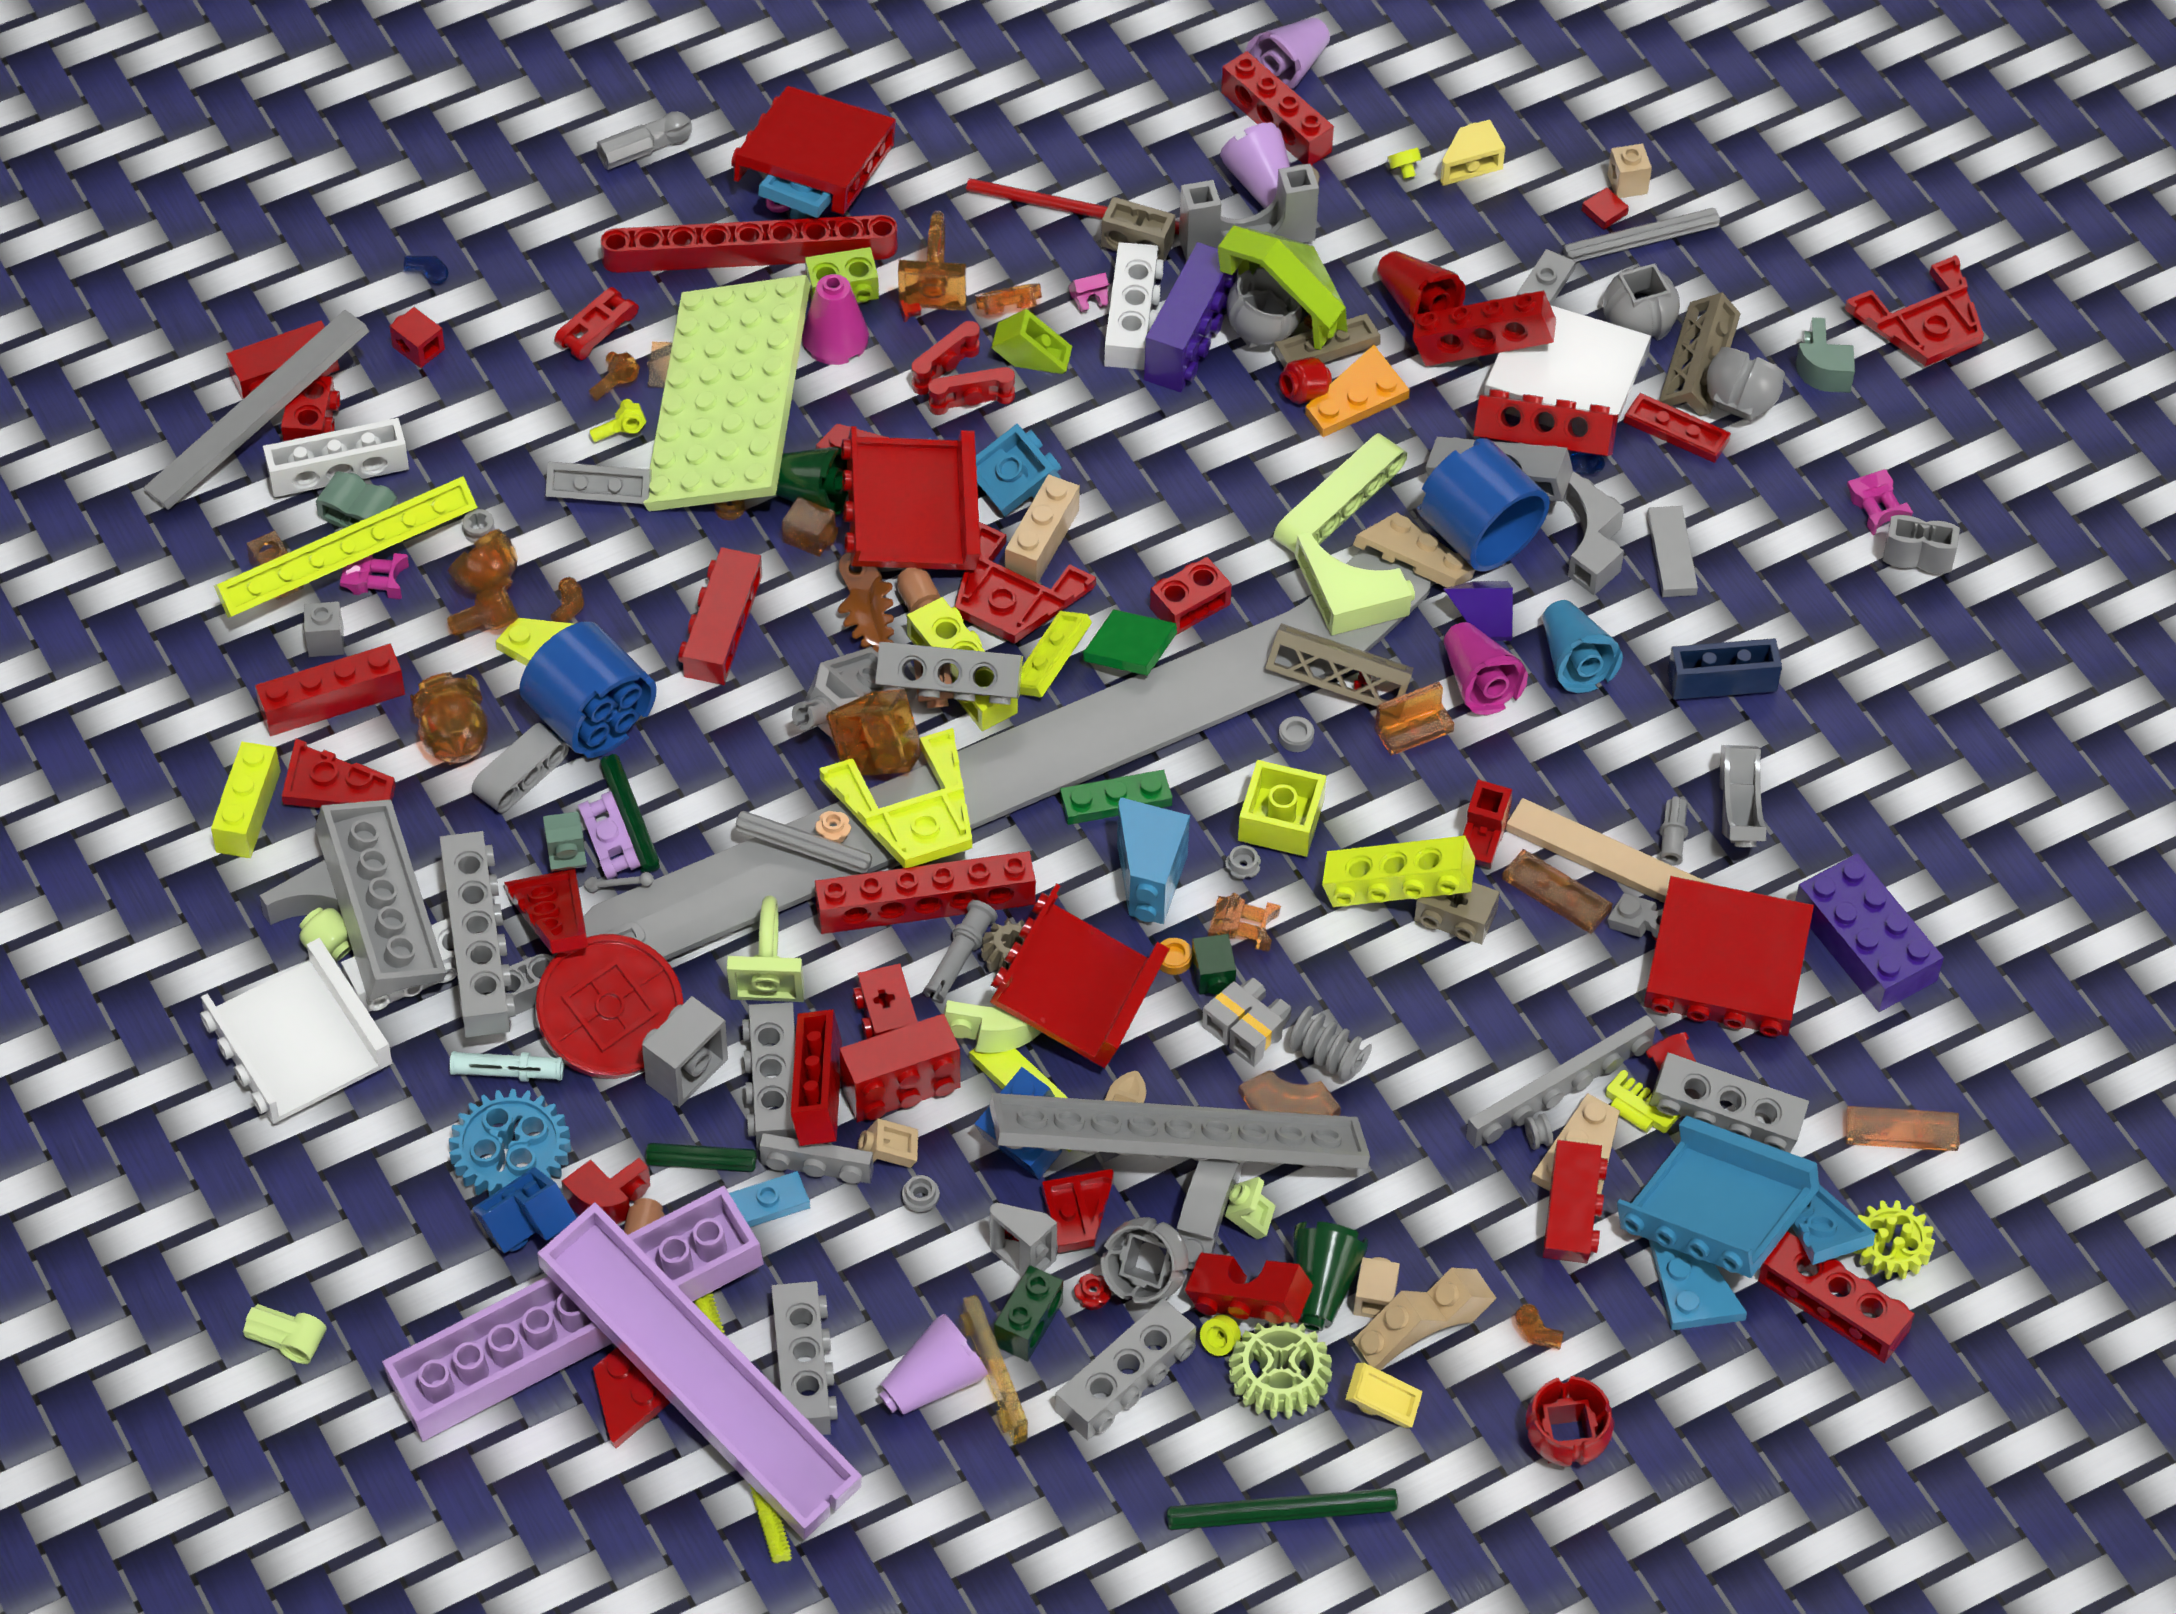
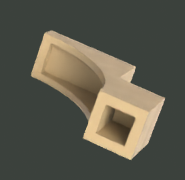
(1415, 1315)

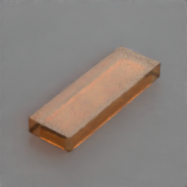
(1557, 891)
(1902, 1128)

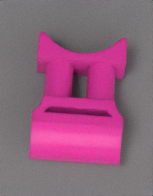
(1874, 489)
(359, 575)

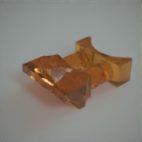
(1227, 920)

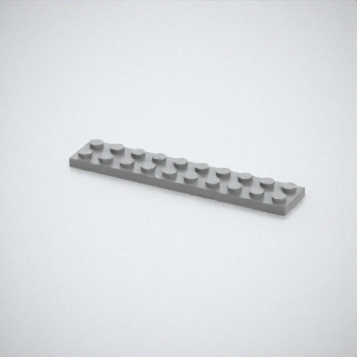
(1178, 1131)

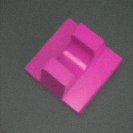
(1087, 287)

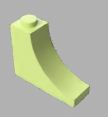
(1351, 595)

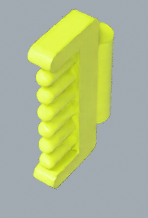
(1634, 1108)

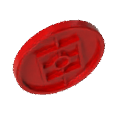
(604, 1003)

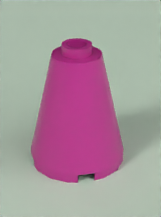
(834, 323)
(1483, 669)

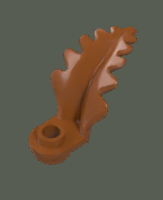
(866, 604)

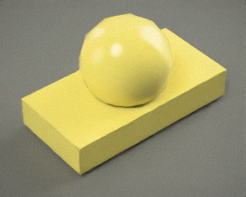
(1383, 1395)

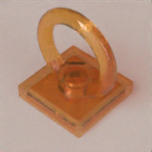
(934, 281)

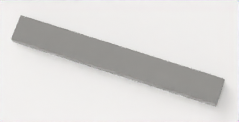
(256, 409)

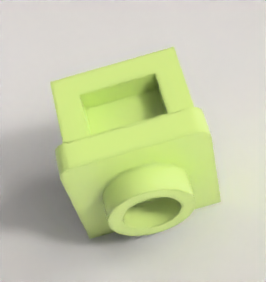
(1250, 1208)

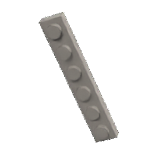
(1554, 1085)

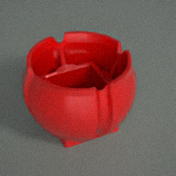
(1569, 1403)

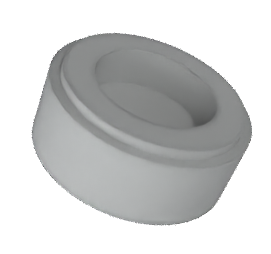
(1296, 734)

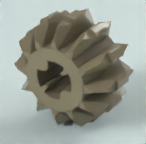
(999, 942)

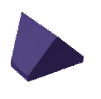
(1486, 606)

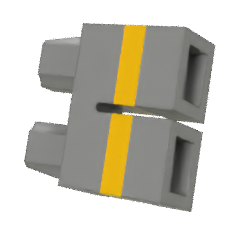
(1244, 1021)

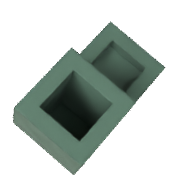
(1823, 364)
(564, 841)

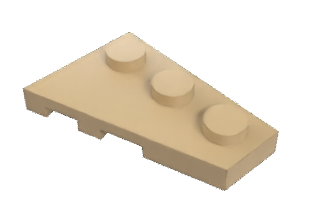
(1408, 543)
(1591, 1124)

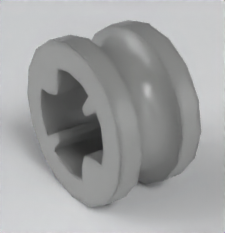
(477, 517)
(1538, 1131)

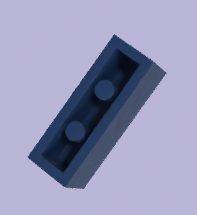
(1724, 668)

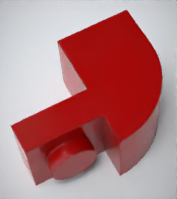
(1487, 820)
(613, 1195)

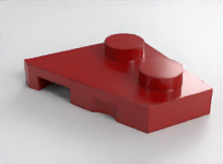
(1078, 1207)

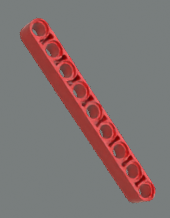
(744, 243)

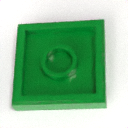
(1130, 642)

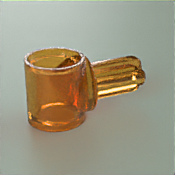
(491, 608)

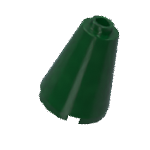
(814, 477)
(1330, 1260)

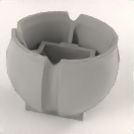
(1261, 309)
(1647, 315)
(1743, 384)
(1120, 1261)

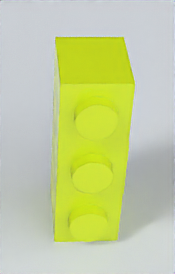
(245, 799)

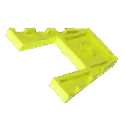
(918, 827)

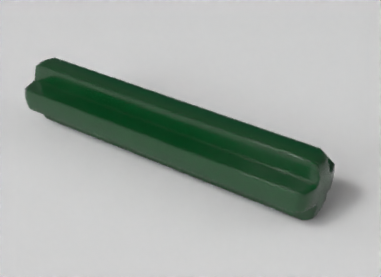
(701, 1157)

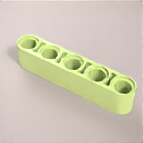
(1342, 492)

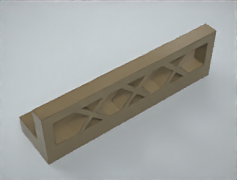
(1716, 331)
(1340, 654)

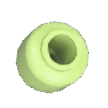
(330, 928)

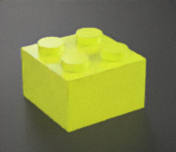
(1282, 808)

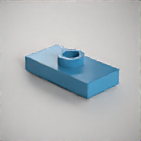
(771, 1199)

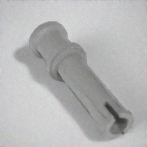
(966, 938)

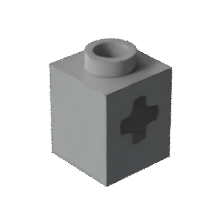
(324, 629)

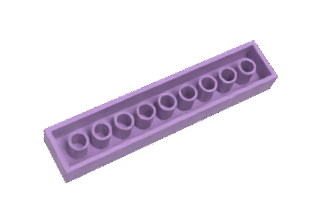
(545, 1331)

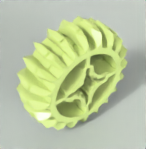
(1279, 1388)

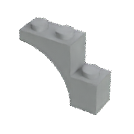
(1601, 517)
(1741, 795)

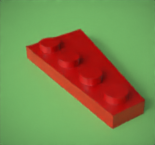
(552, 909)

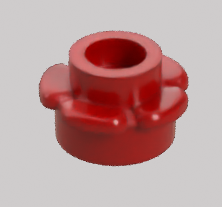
(1089, 1299)

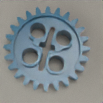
(478, 1137)

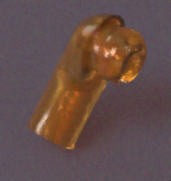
(572, 600)
(1534, 1329)

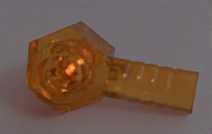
(622, 370)

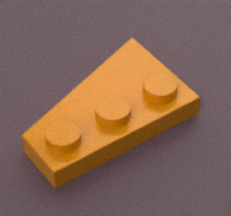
(1357, 393)

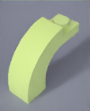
(989, 1026)

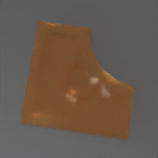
(1273, 1094)

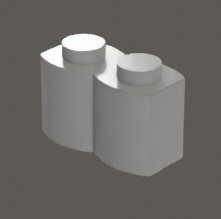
(1921, 544)

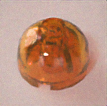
(486, 565)

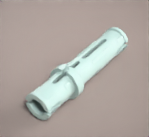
(507, 1065)

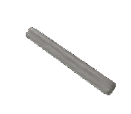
(1642, 235)

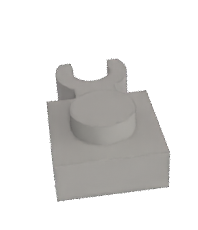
(1635, 916)

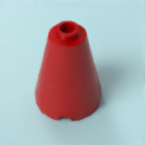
(1419, 284)

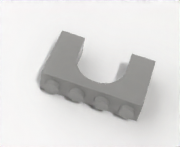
(1289, 215)

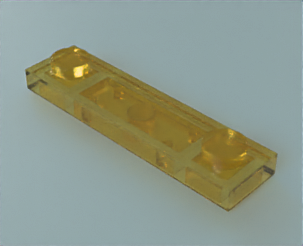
(1011, 1414)

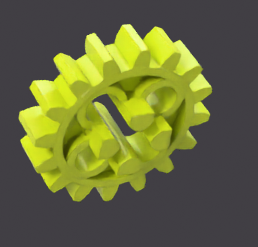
(1912, 1235)

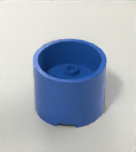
(1483, 505)
(587, 689)

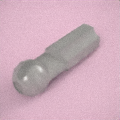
(643, 139)

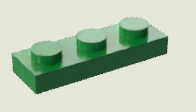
(1101, 798)

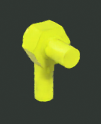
(628, 420)

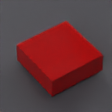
(1605, 208)

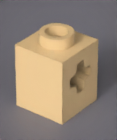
(1629, 171)
(1375, 1286)

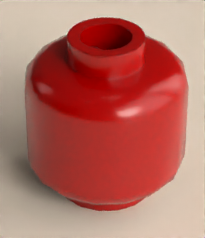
(1305, 380)

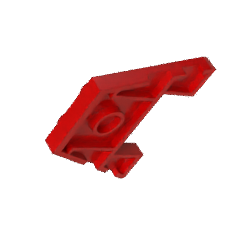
(1930, 327)
(1010, 602)

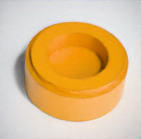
(1178, 958)

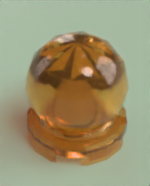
(450, 717)

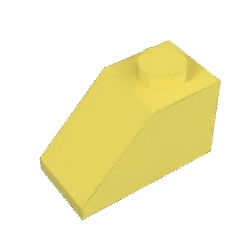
(1473, 153)

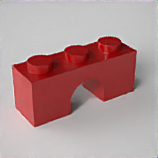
(1275, 1295)

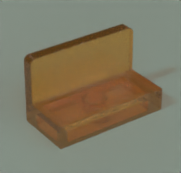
(1413, 719)

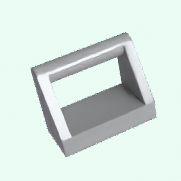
(1034, 1231)

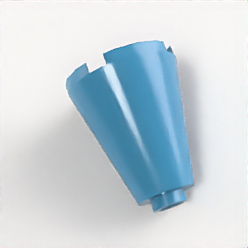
(1579, 648)

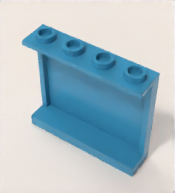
(1722, 1198)

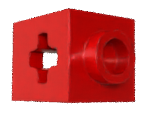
(417, 337)

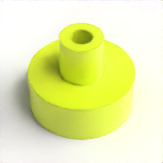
(1405, 161)
(1220, 1335)

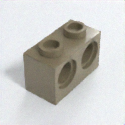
(1137, 224)

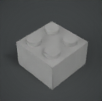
(684, 1051)

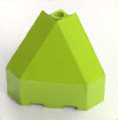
(1295, 268)

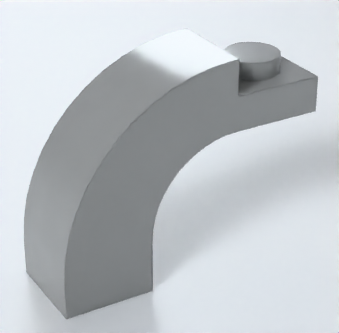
(1206, 1205)

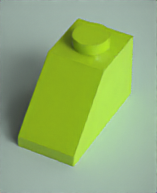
(1031, 344)

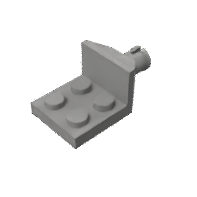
(837, 684)

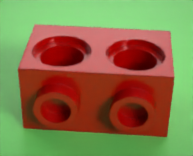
(311, 410)
(1191, 594)

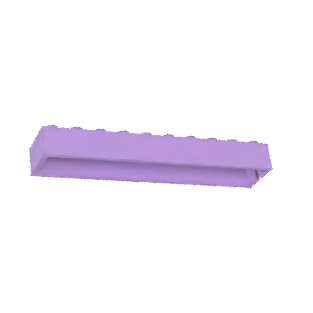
(699, 1370)

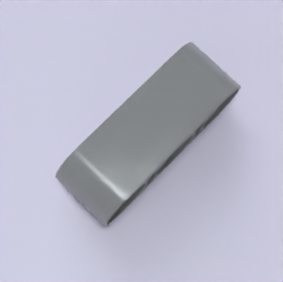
(520, 767)

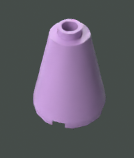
(1290, 49)
(1257, 160)
(932, 1368)

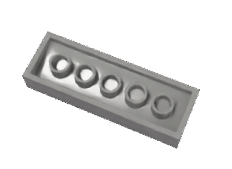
(378, 897)

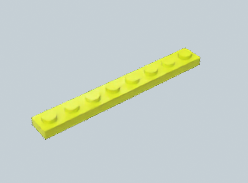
(345, 547)

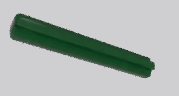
(630, 812)

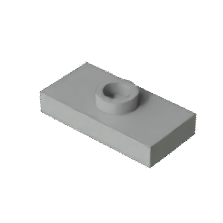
(1549, 275)

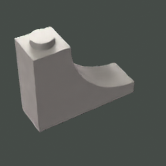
(300, 895)

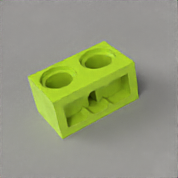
(854, 265)

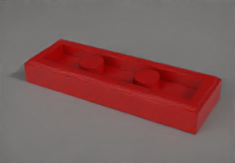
(1677, 427)

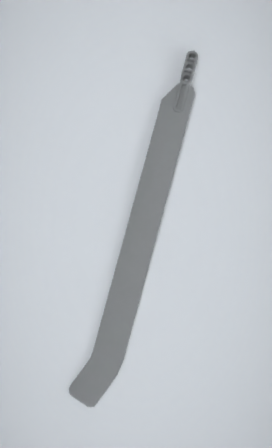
(997, 779)

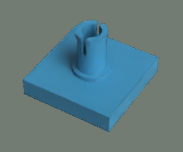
(800, 198)

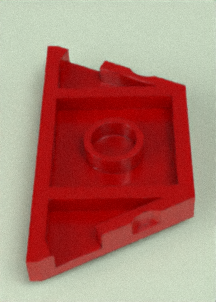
(625, 1396)

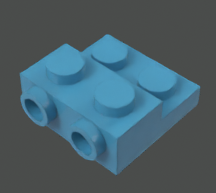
(1014, 468)

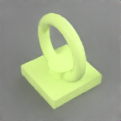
(766, 974)

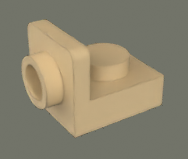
(890, 1142)

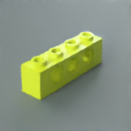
(938, 621)
(1398, 871)

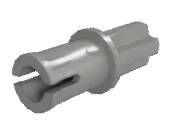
(1674, 831)

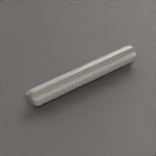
(803, 842)

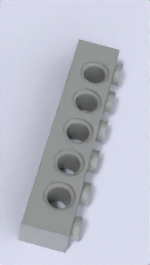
(481, 1012)

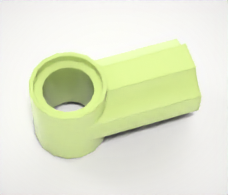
(293, 1336)

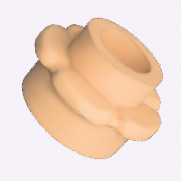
(834, 833)

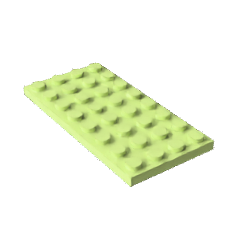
(728, 393)

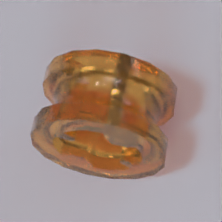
(730, 512)

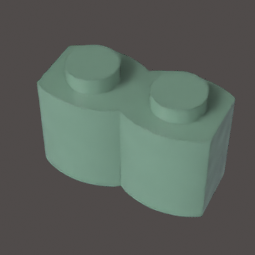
(351, 500)

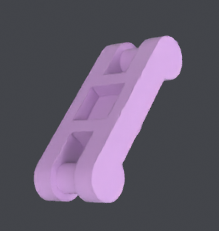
(609, 835)

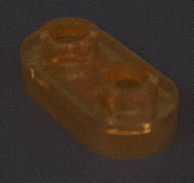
(1022, 295)

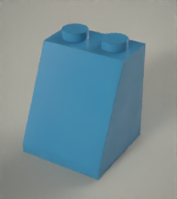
(1151, 856)

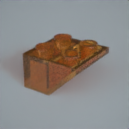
(876, 733)

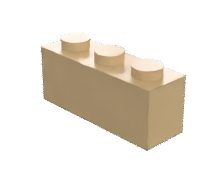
(1043, 528)

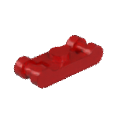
(595, 322)
(945, 355)
(971, 389)

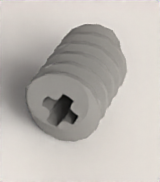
(1327, 1046)

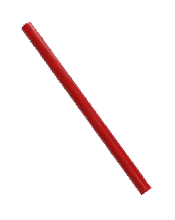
(1040, 199)

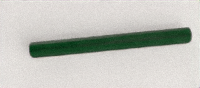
(1282, 1508)

